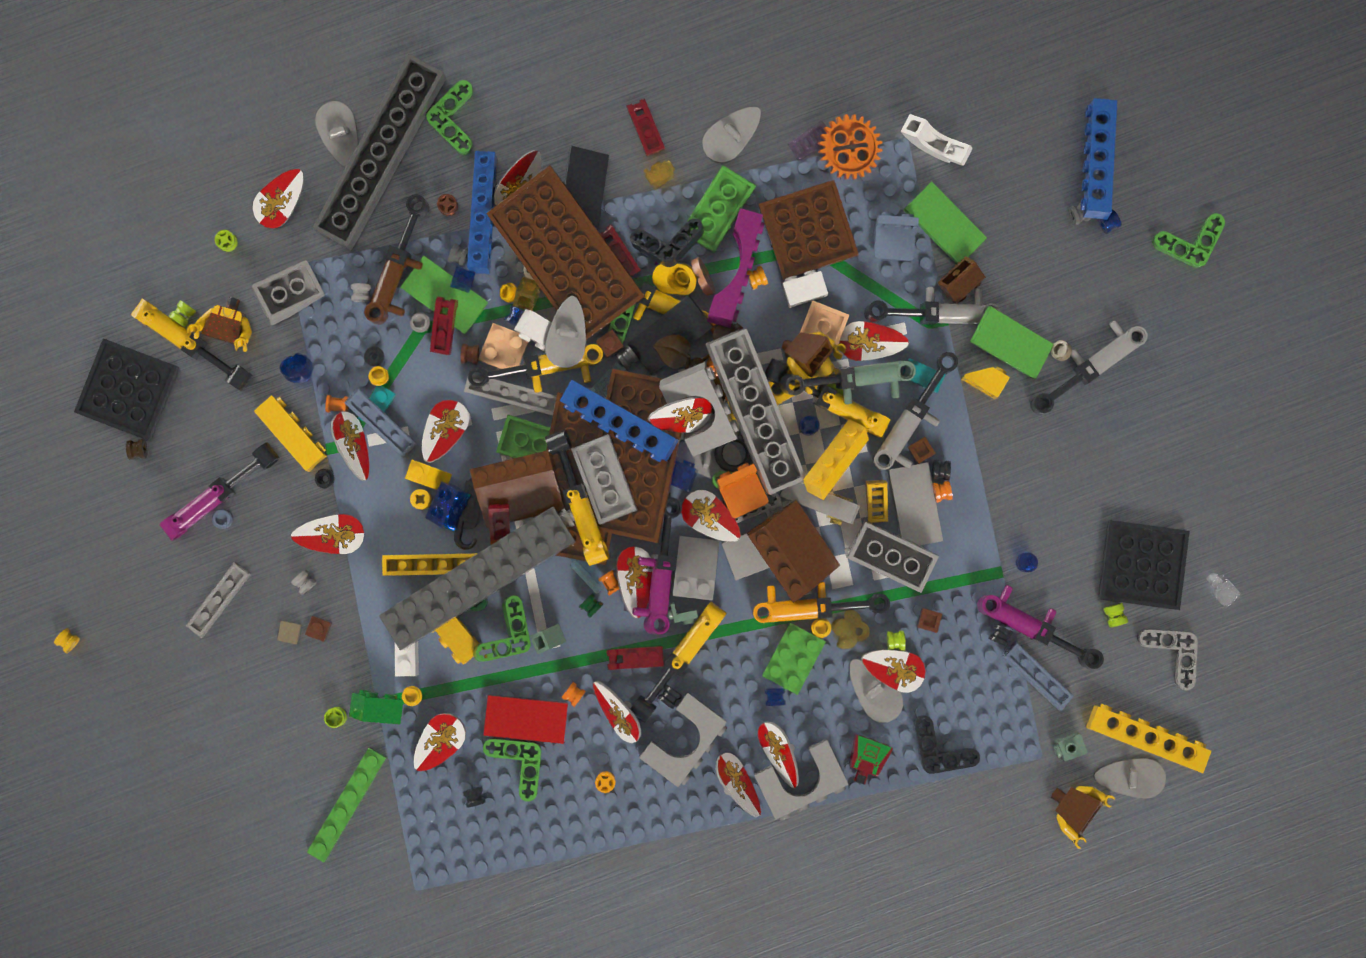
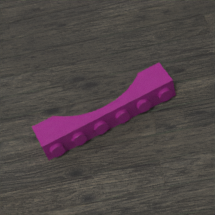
(724, 303)

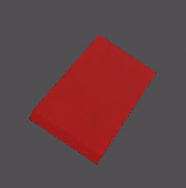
(525, 719)

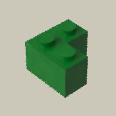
(369, 707)

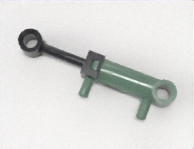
(855, 376)

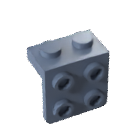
(895, 237)

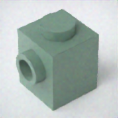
(548, 638)
(1070, 747)

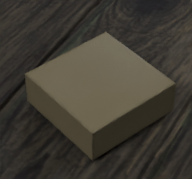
(289, 632)

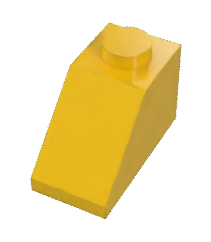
(989, 380)
(427, 475)

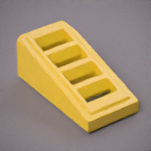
(884, 500)

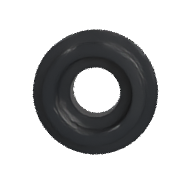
(380, 356)
(319, 478)

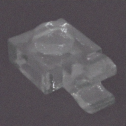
(1224, 591)

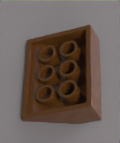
(523, 482)
(793, 550)

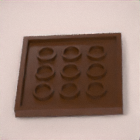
(808, 229)

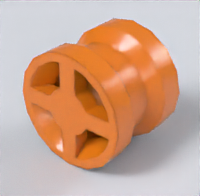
(942, 491)
(573, 694)

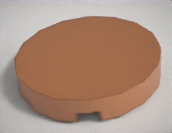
(704, 277)

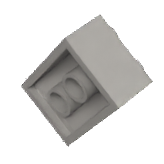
(287, 292)
(696, 568)

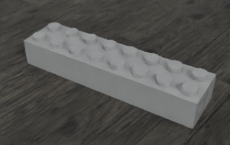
(756, 411)

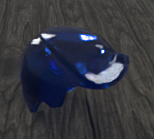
(296, 368)

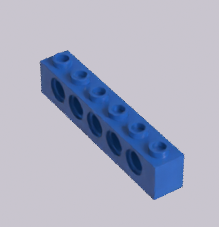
(1107, 112)
(482, 202)
(576, 392)

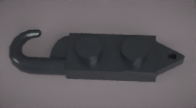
(468, 518)

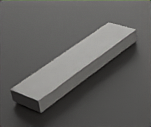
(831, 505)
(218, 599)

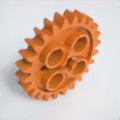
(847, 129)

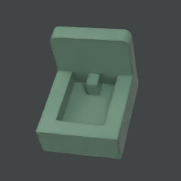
(686, 617)

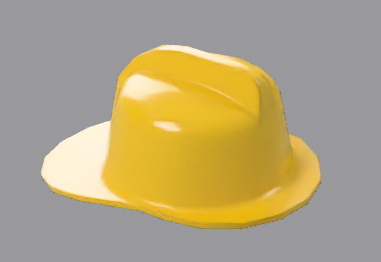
(675, 280)

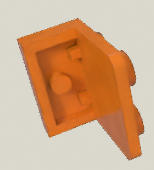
(742, 490)

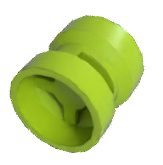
(185, 309)
(1114, 610)
(332, 719)

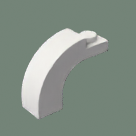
(934, 143)

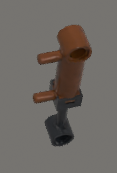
(396, 261)

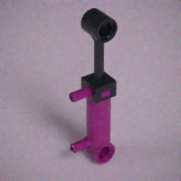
(218, 492)
(662, 568)
(1038, 631)

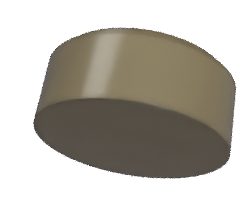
(1061, 350)

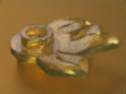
(847, 628)

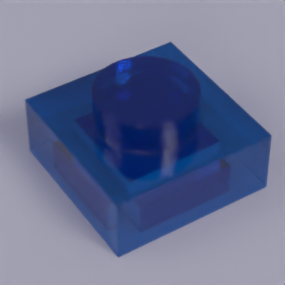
(462, 279)

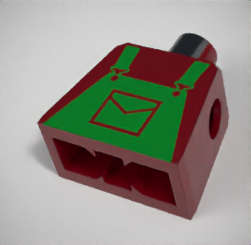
(868, 757)

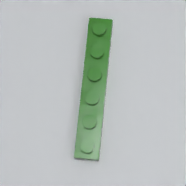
(346, 804)

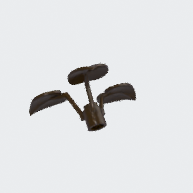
(675, 348)

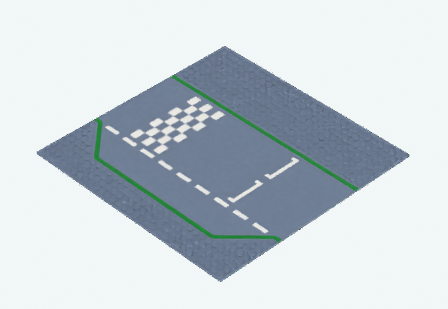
(966, 685)

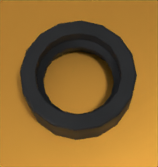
(723, 464)

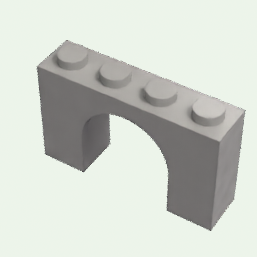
(700, 382)
(677, 767)
(829, 780)

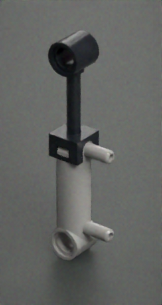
(934, 312)
(1095, 365)
(910, 419)

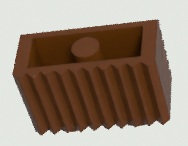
(961, 280)

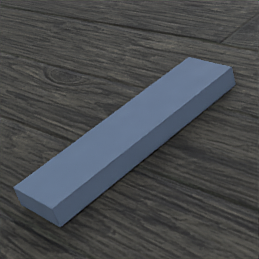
(380, 423)
(1037, 676)

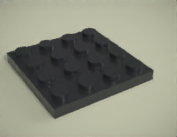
(126, 389)
(1144, 565)

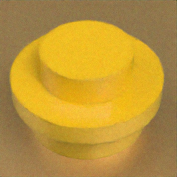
(507, 292)
(378, 376)
(821, 627)
(412, 696)

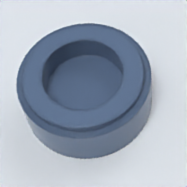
(222, 518)

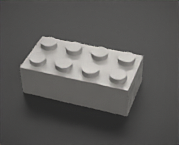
(892, 556)

